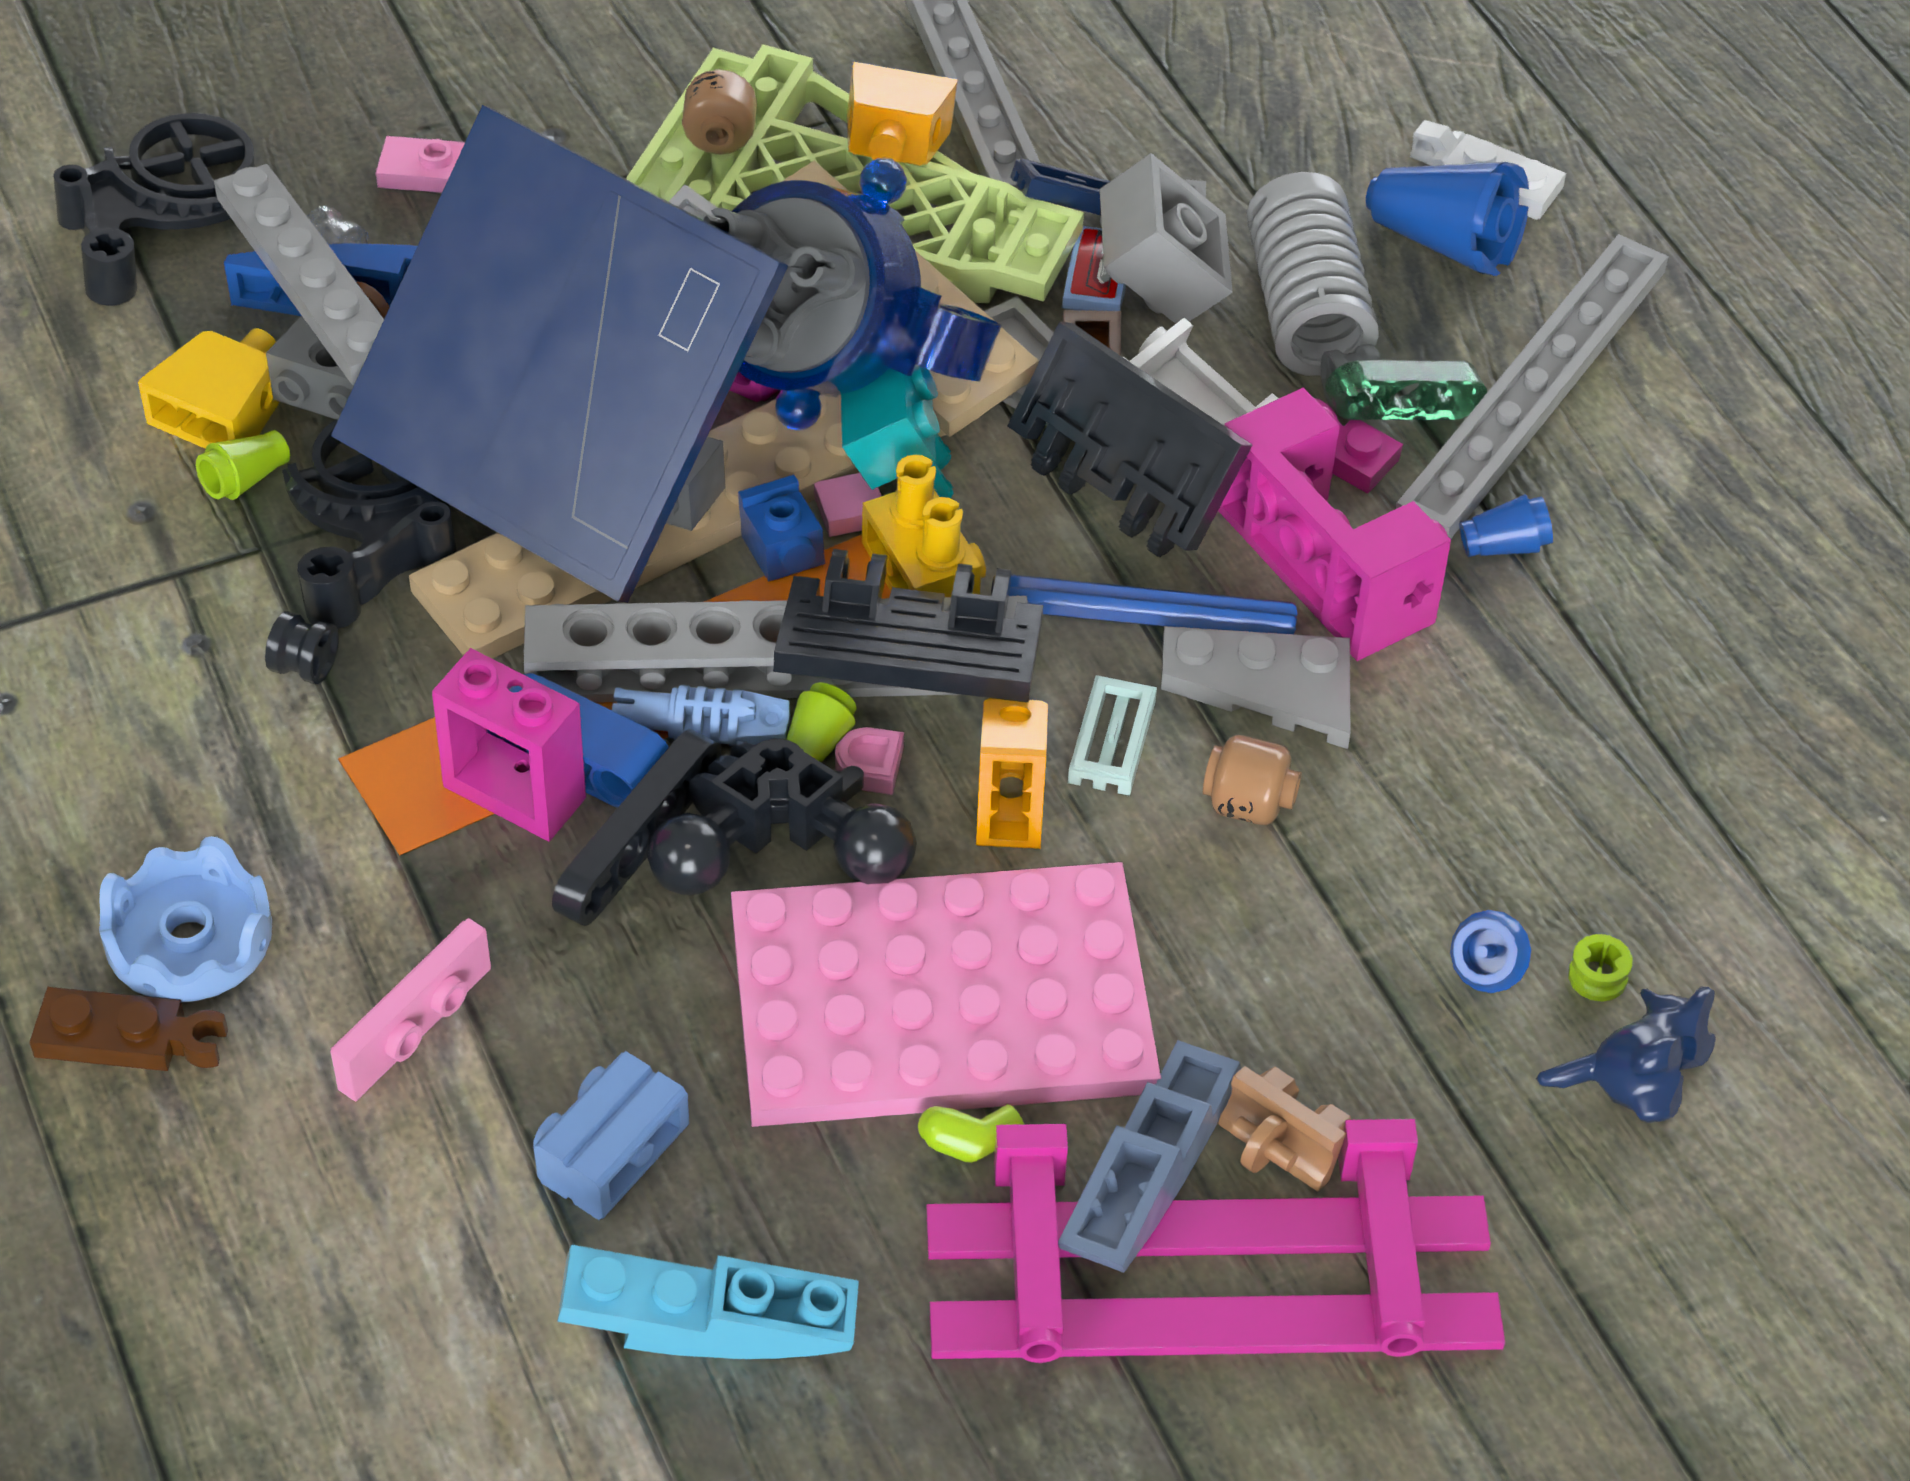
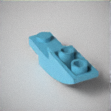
(718, 1313)

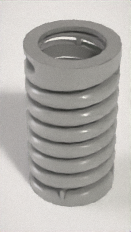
(1310, 270)

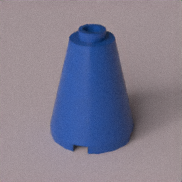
(1455, 210)

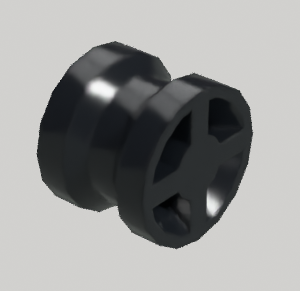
(301, 647)

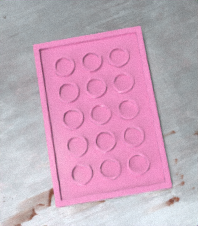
(941, 994)

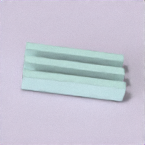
(1103, 771)

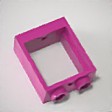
(527, 789)

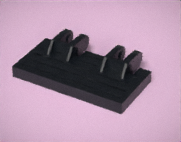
(1127, 435)
(911, 637)

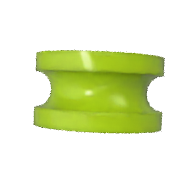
(1594, 984)

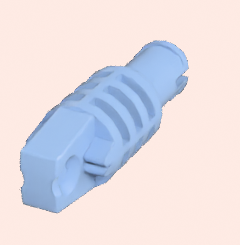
(715, 713)

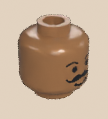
(719, 107)
(1251, 779)

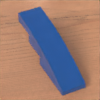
(374, 264)

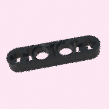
(625, 837)

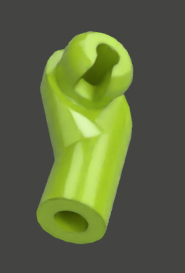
(962, 1134)

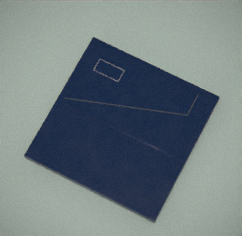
(558, 352)

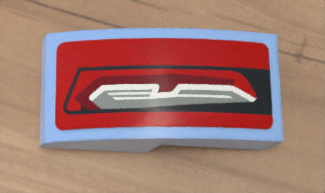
(1087, 281)

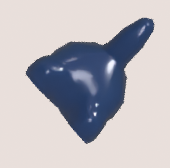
(1644, 1059)

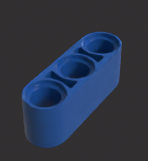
(614, 747)

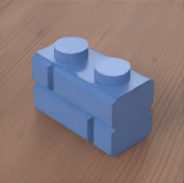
(610, 1134)

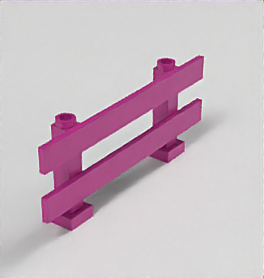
(1378, 1223)

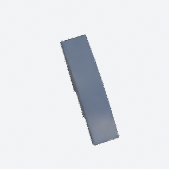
(1150, 1157)

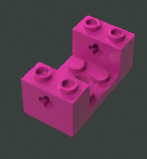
(1358, 581)

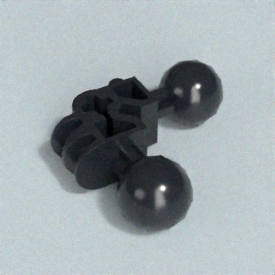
(777, 786)

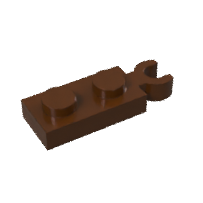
(123, 1030)

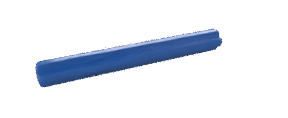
(1155, 606)

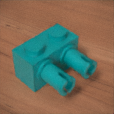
(891, 422)

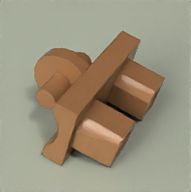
(1282, 1129)

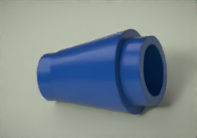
(1508, 529)

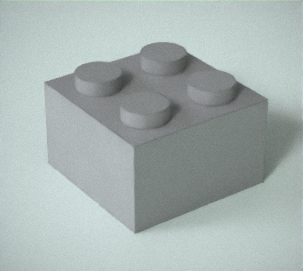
(1165, 240)

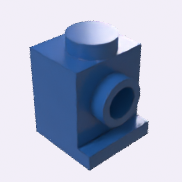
(780, 528)

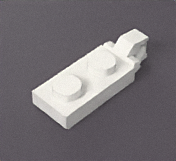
(1440, 146)

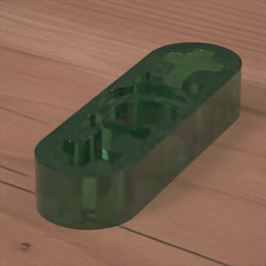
(1369, 389)

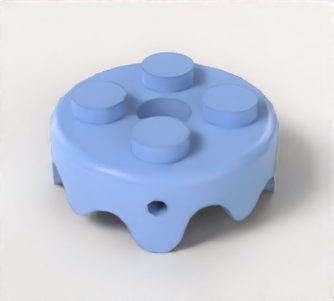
(179, 889)

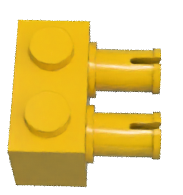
(919, 532)

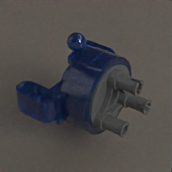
(848, 294)

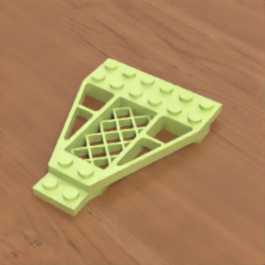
(997, 231)

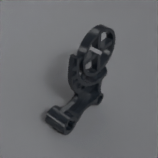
(107, 201)
(394, 522)

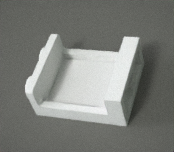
(1179, 368)

